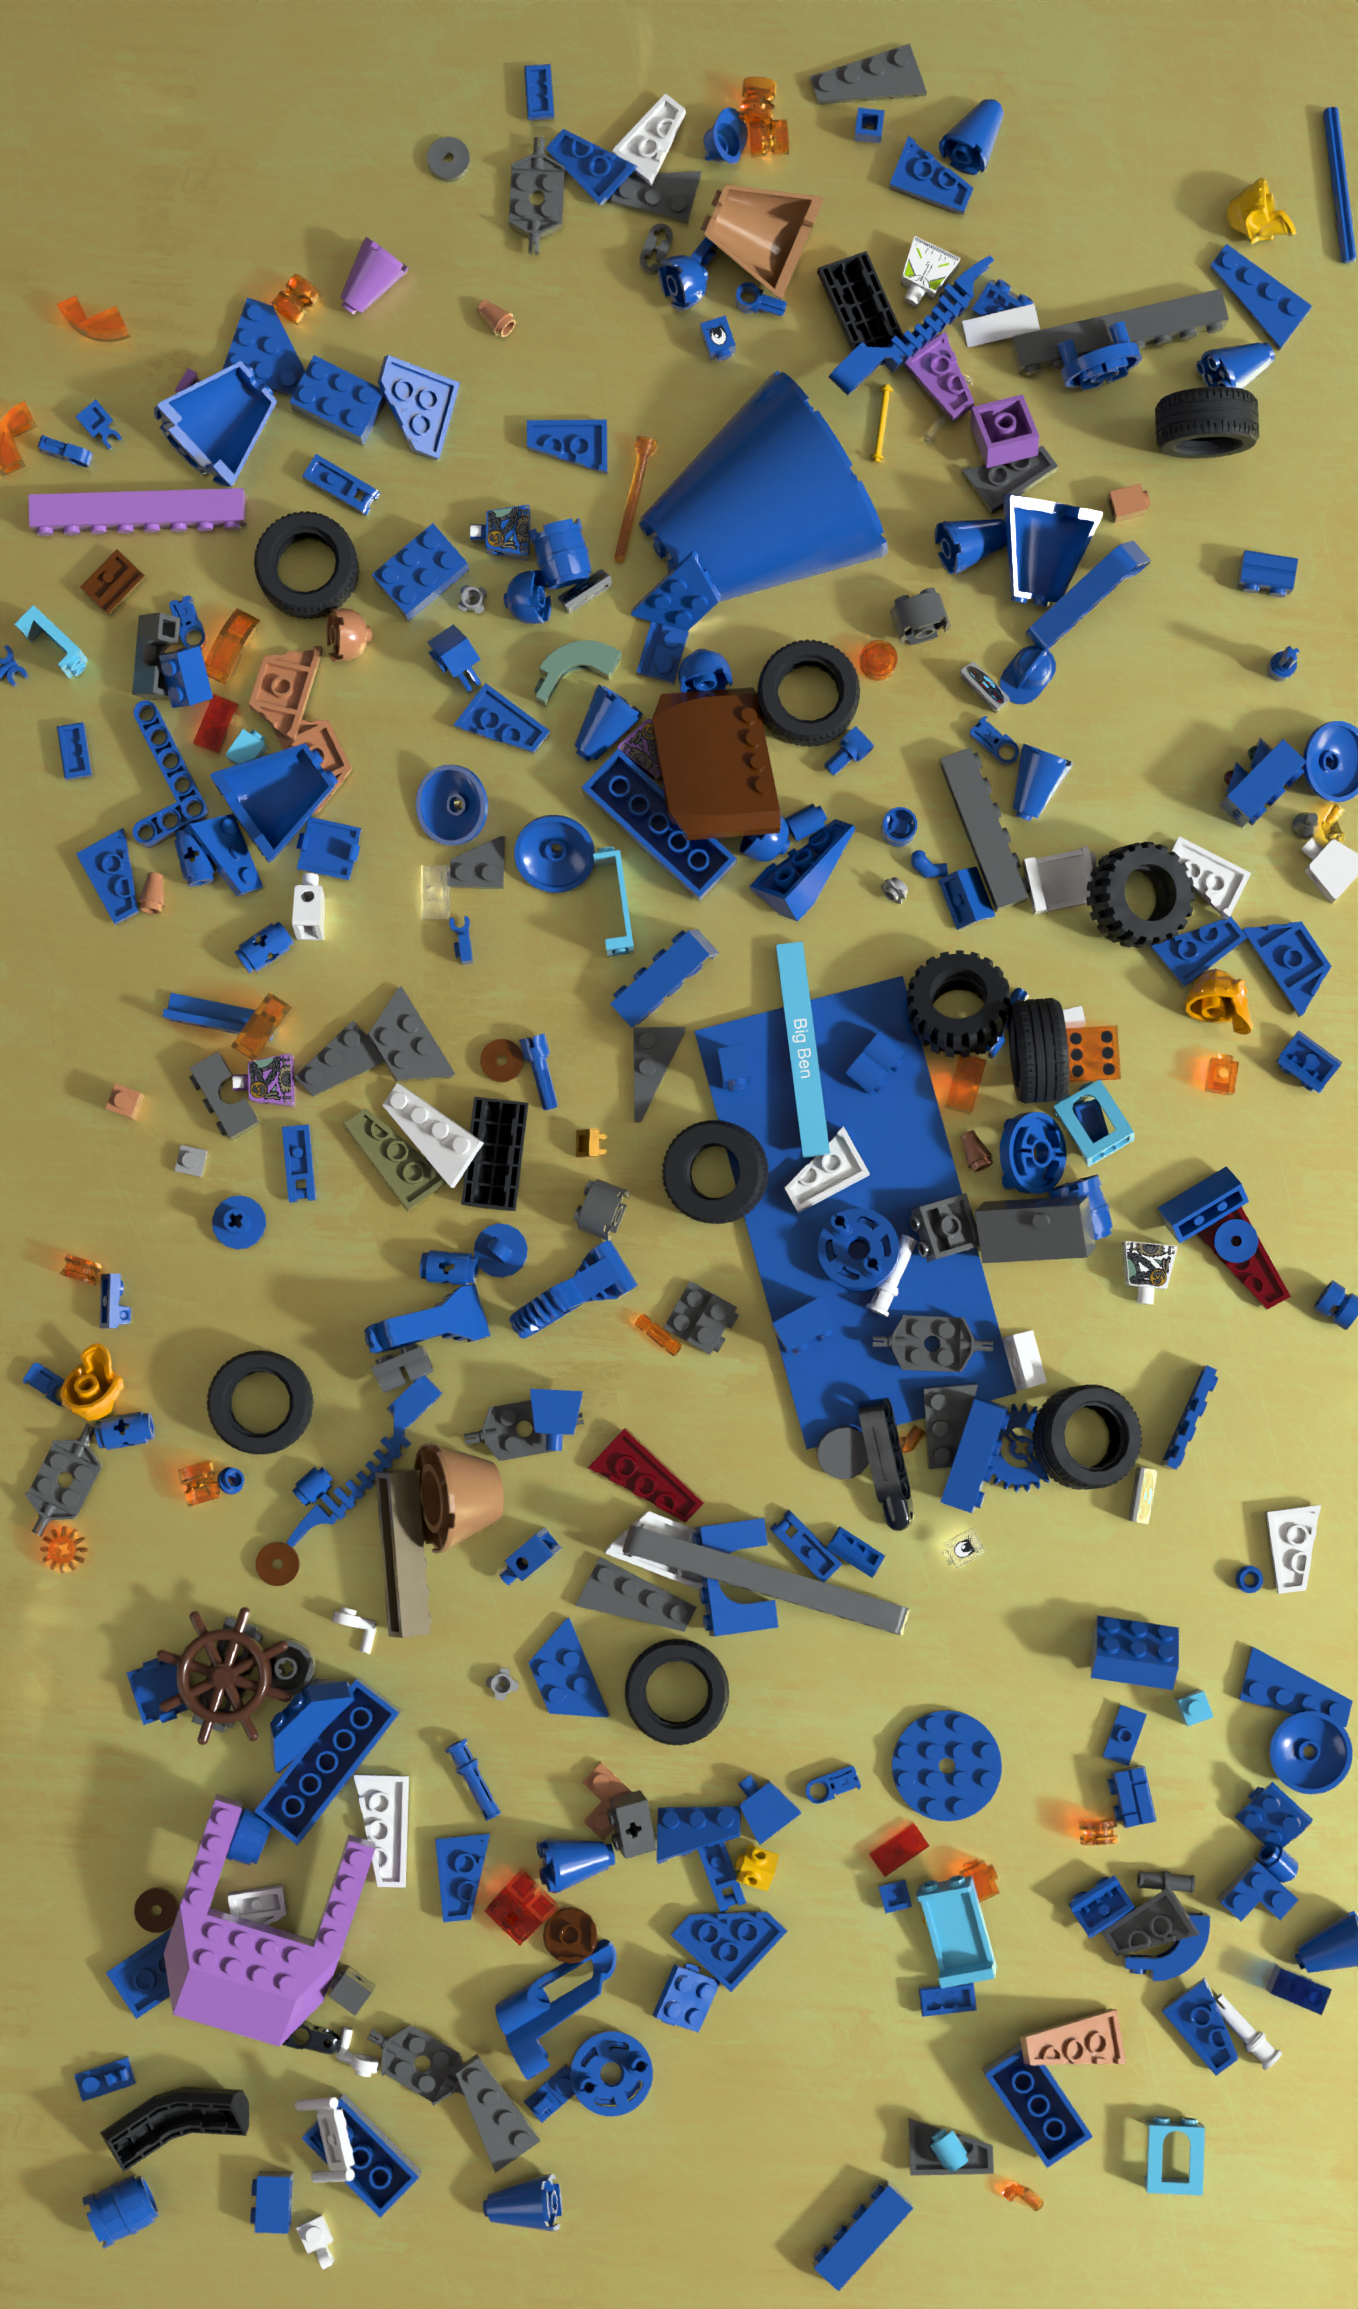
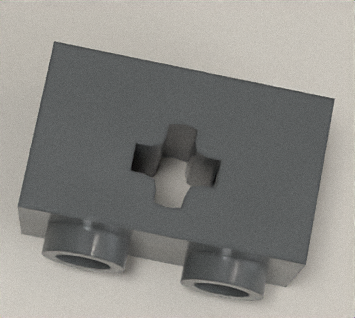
(631, 1824)
(351, 1989)

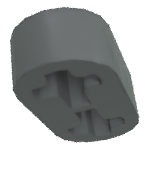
(650, 247)

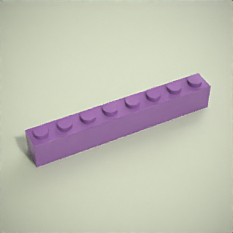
(137, 510)

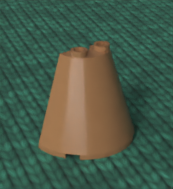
(762, 231)

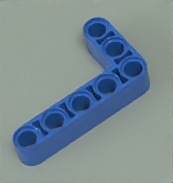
(1117, 566)
(172, 776)

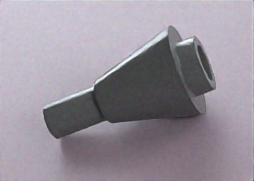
(1306, 825)

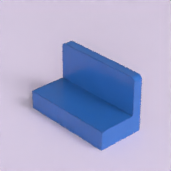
(966, 897)

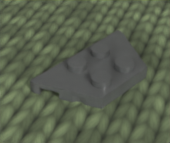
(407, 1043)

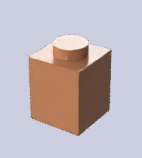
(1128, 503)
(125, 1101)

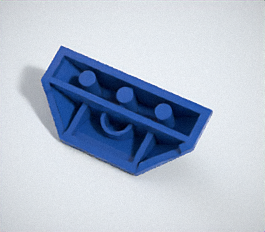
(306, 1718)

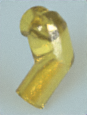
(1330, 824)

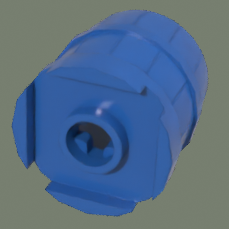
(561, 553)
(1098, 1206)
(248, 1837)
(121, 2209)

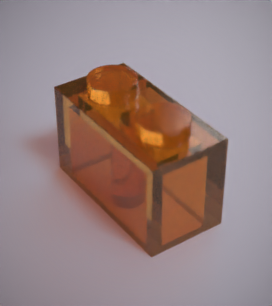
(965, 1084)

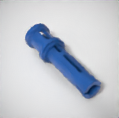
(467, 1767)

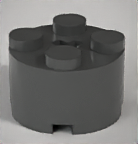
(919, 617)
(601, 1209)
(304, 1667)

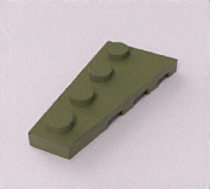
(400, 1166)

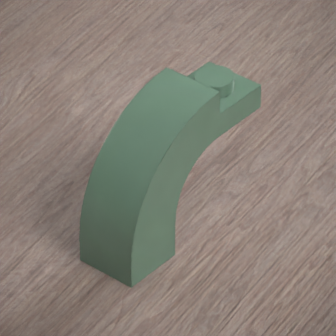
(575, 656)

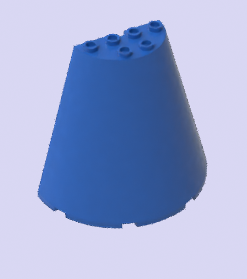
(767, 499)

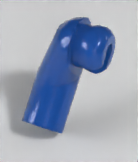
(925, 867)

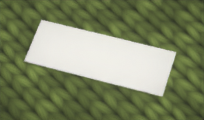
(1001, 325)

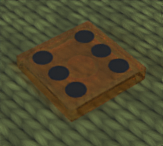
(1093, 1053)

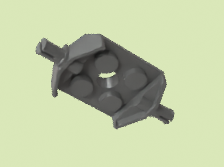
(530, 176)
(953, 1335)
(501, 1432)
(46, 1493)
(399, 2062)

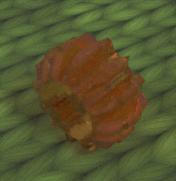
(55, 1551)

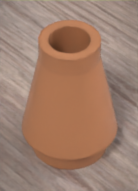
(498, 319)
(152, 895)
(976, 1153)

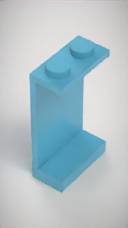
(619, 945)

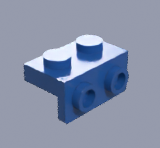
(1308, 1062)
(1101, 1906)

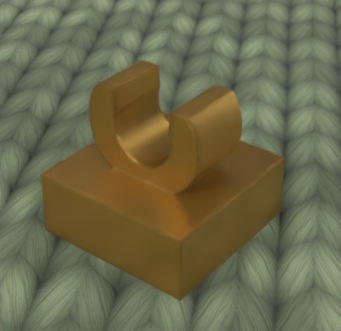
(588, 1143)

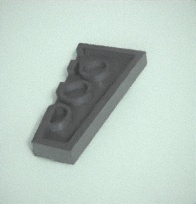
(874, 77)
(497, 2118)

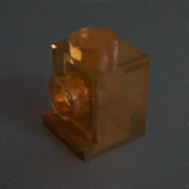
(1215, 1082)

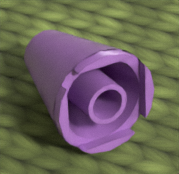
(370, 276)

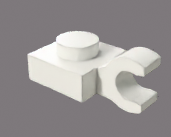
(315, 2237)

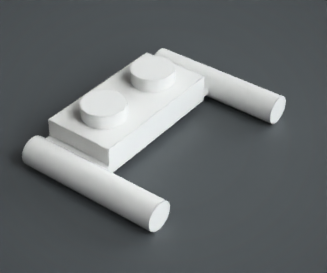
(334, 2138)

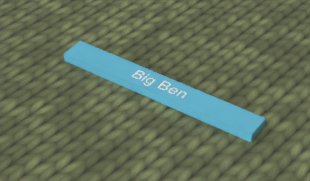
(802, 1049)

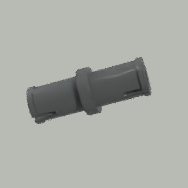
(1161, 1881)

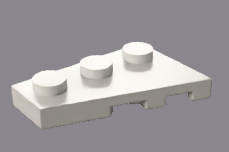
(651, 138)
(827, 1173)

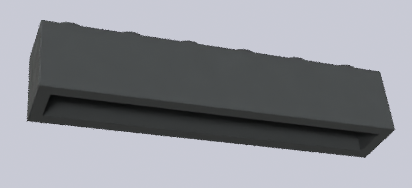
(983, 829)

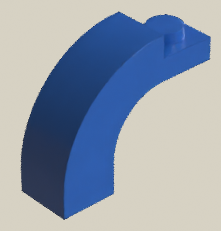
(1177, 1958)

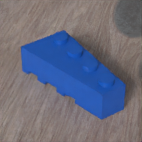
(663, 976)

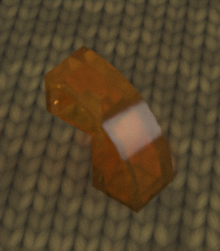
(103, 327)
(13, 424)
(229, 645)
(261, 1026)

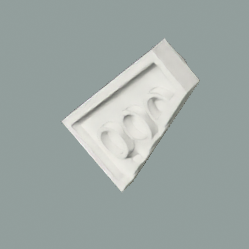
(435, 1135)
(386, 1823)

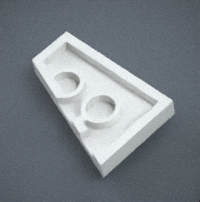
(1212, 876)
(1291, 1545)

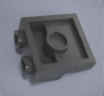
(945, 1227)
(701, 1318)

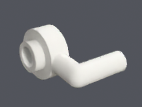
(349, 1618)
(362, 2063)

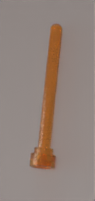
(645, 447)

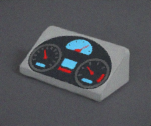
(585, 591)
(984, 686)
(1142, 1495)

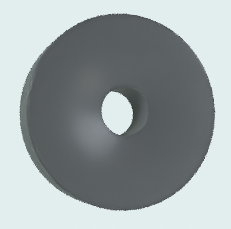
(448, 147)

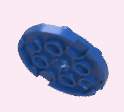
(943, 1736)

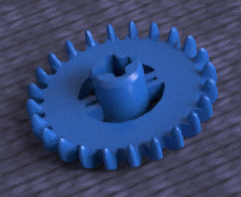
(1015, 1475)

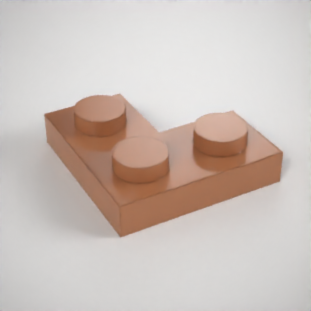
(605, 1786)

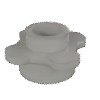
(468, 592)
(895, 890)
(494, 1683)

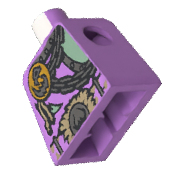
(641, 750)
(269, 1081)

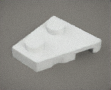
(259, 1904)

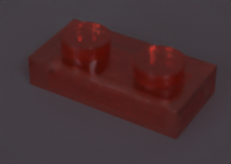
(216, 724)
(899, 1849)

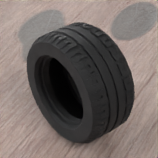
(1207, 422)
(285, 533)
(816, 655)
(1038, 1050)
(220, 1402)
(1123, 1437)
(676, 1732)

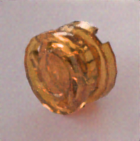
(878, 660)
(81, 1269)
(1098, 1832)

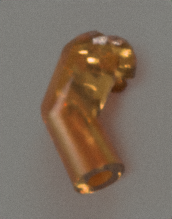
(912, 1439)
(1024, 2193)

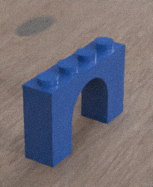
(723, 1614)

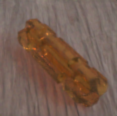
(658, 1334)

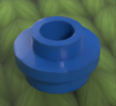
(236, 1478)
(1257, 1582)

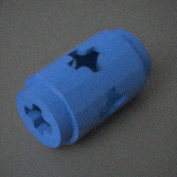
(197, 872)
(254, 955)
(464, 1271)
(109, 1430)

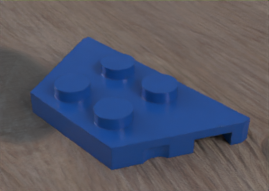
(680, 596)
(1291, 960)
(566, 1676)

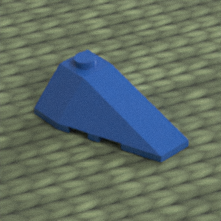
(799, 879)

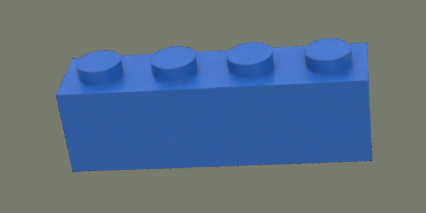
(975, 1455)
(862, 2235)

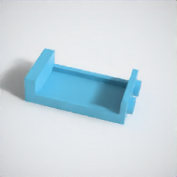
(957, 1931)

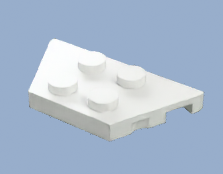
(663, 1526)

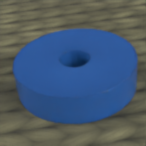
(1248, 1239)

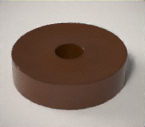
(503, 1073)
(268, 1572)
(145, 1915)

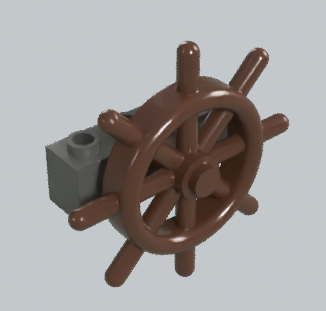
(224, 1675)

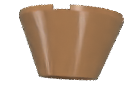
(457, 1495)

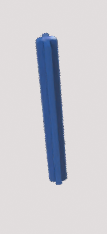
(1339, 185)

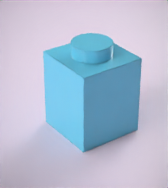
(246, 747)
(1193, 1707)

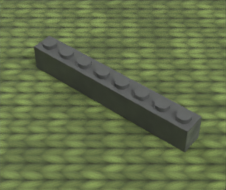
(1144, 325)

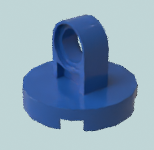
(501, 1250)

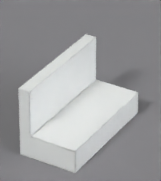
(1024, 1360)

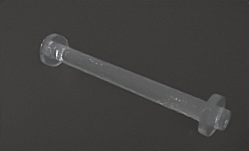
(929, 436)

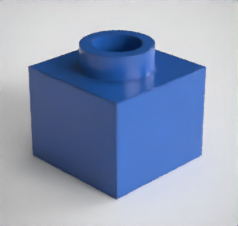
(871, 118)

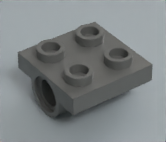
(389, 1371)

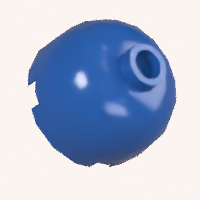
(683, 281)
(527, 598)
(704, 672)
(766, 846)

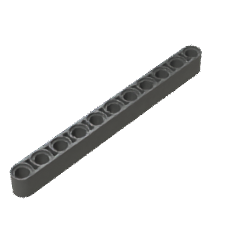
(765, 1580)

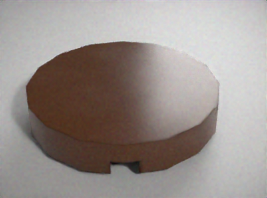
(570, 1935)

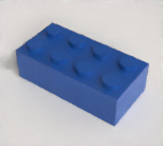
(1037, 2105)
(379, 2165)

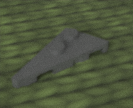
(652, 1055)

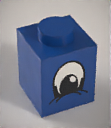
(718, 338)

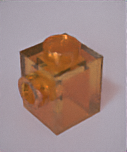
(983, 1877)

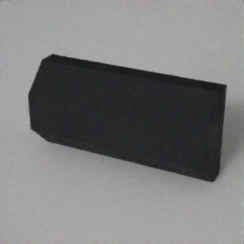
(859, 301)
(495, 1170)

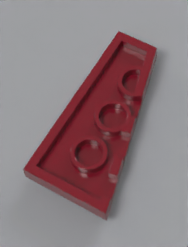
(1256, 1273)
(639, 1470)

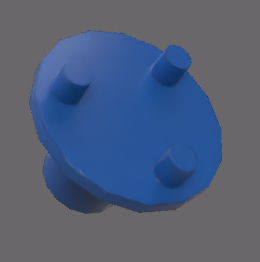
(239, 1222)

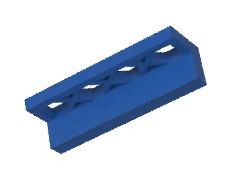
(207, 1014)

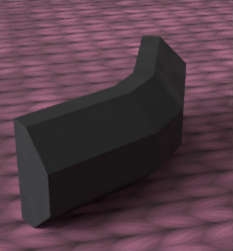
(173, 2116)

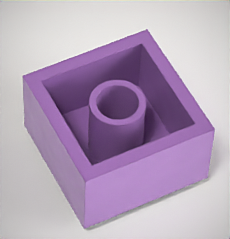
(1004, 431)

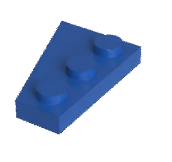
(929, 180)
(571, 441)
(227, 848)
(111, 875)
(1198, 950)
(692, 1828)
(460, 1870)
(1202, 2026)

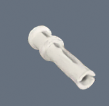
(886, 1291)
(1254, 2041)

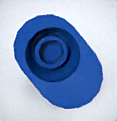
(726, 138)
(1028, 674)

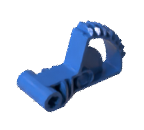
(599, 1278)
(456, 1317)

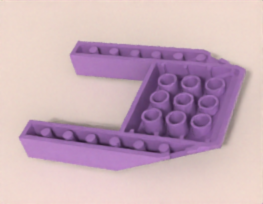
(246, 1972)

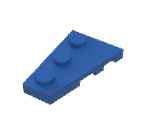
(590, 165)
(501, 721)

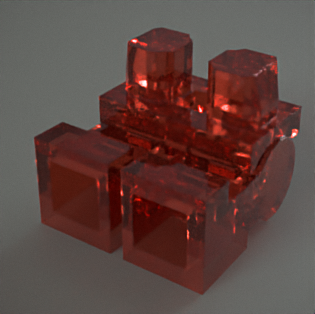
(508, 1902)

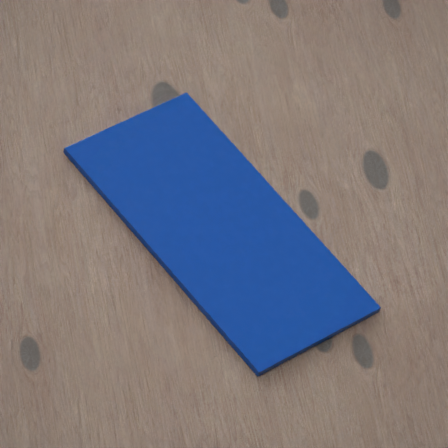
(908, 1166)

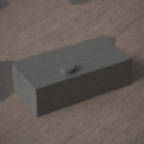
(1035, 1229)

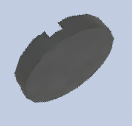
(842, 1452)

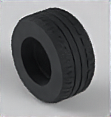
(678, 1172)

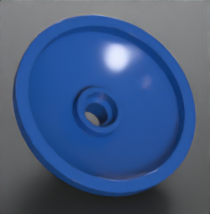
(1333, 761)
(440, 808)
(550, 868)
(1329, 1757)

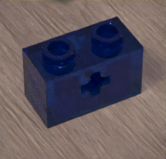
(1298, 1989)

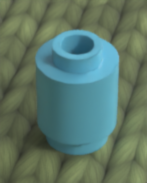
(948, 2149)

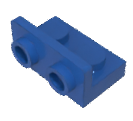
(999, 298)

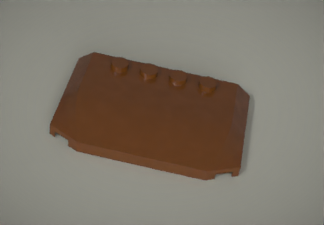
(715, 764)

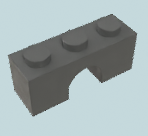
(154, 636)
(210, 1077)

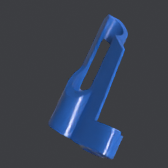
(531, 2014)

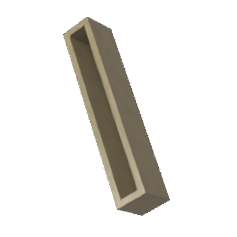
(403, 1553)

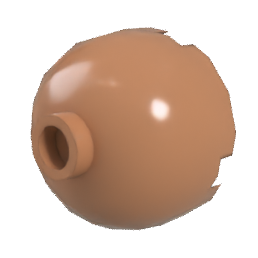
(347, 634)

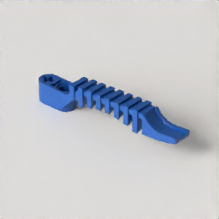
(866, 359)
(405, 1410)

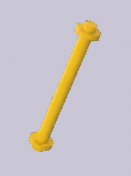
(886, 389)

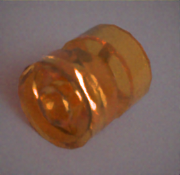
(758, 96)
(769, 138)
(296, 299)
(199, 1483)

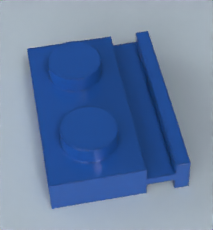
(662, 652)

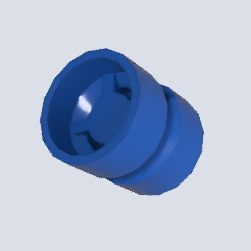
(899, 827)
(1337, 1304)

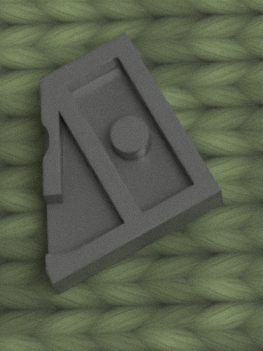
(480, 867)

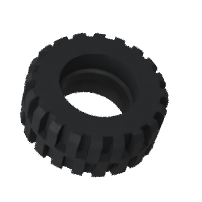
(1171, 890)
(958, 973)

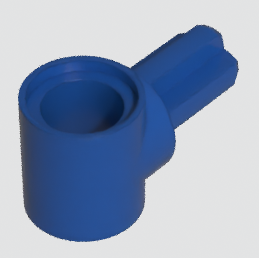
(761, 301)
(853, 747)

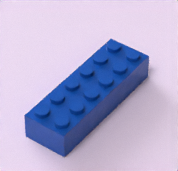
(641, 812)
(327, 1763)

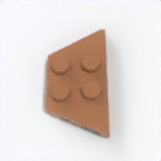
(284, 689)
(320, 735)

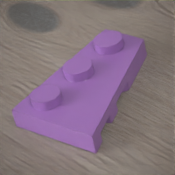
(940, 376)

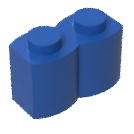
(875, 1063)

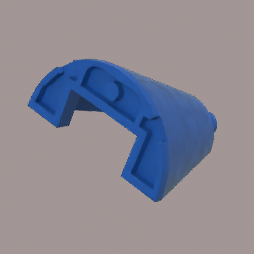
(217, 421)
(1045, 546)
(275, 795)

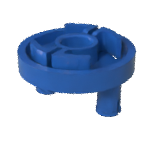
(1102, 364)
(1017, 1156)
(844, 1231)
(634, 2067)

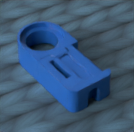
(65, 451)
(188, 620)
(992, 740)
(44, 1381)
(835, 1783)

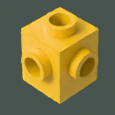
(756, 1867)

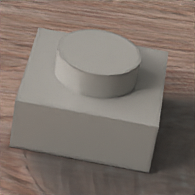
(191, 1161)

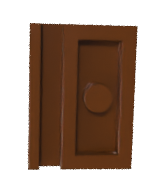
(113, 582)

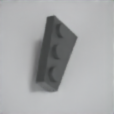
(339, 1061)
(945, 1420)

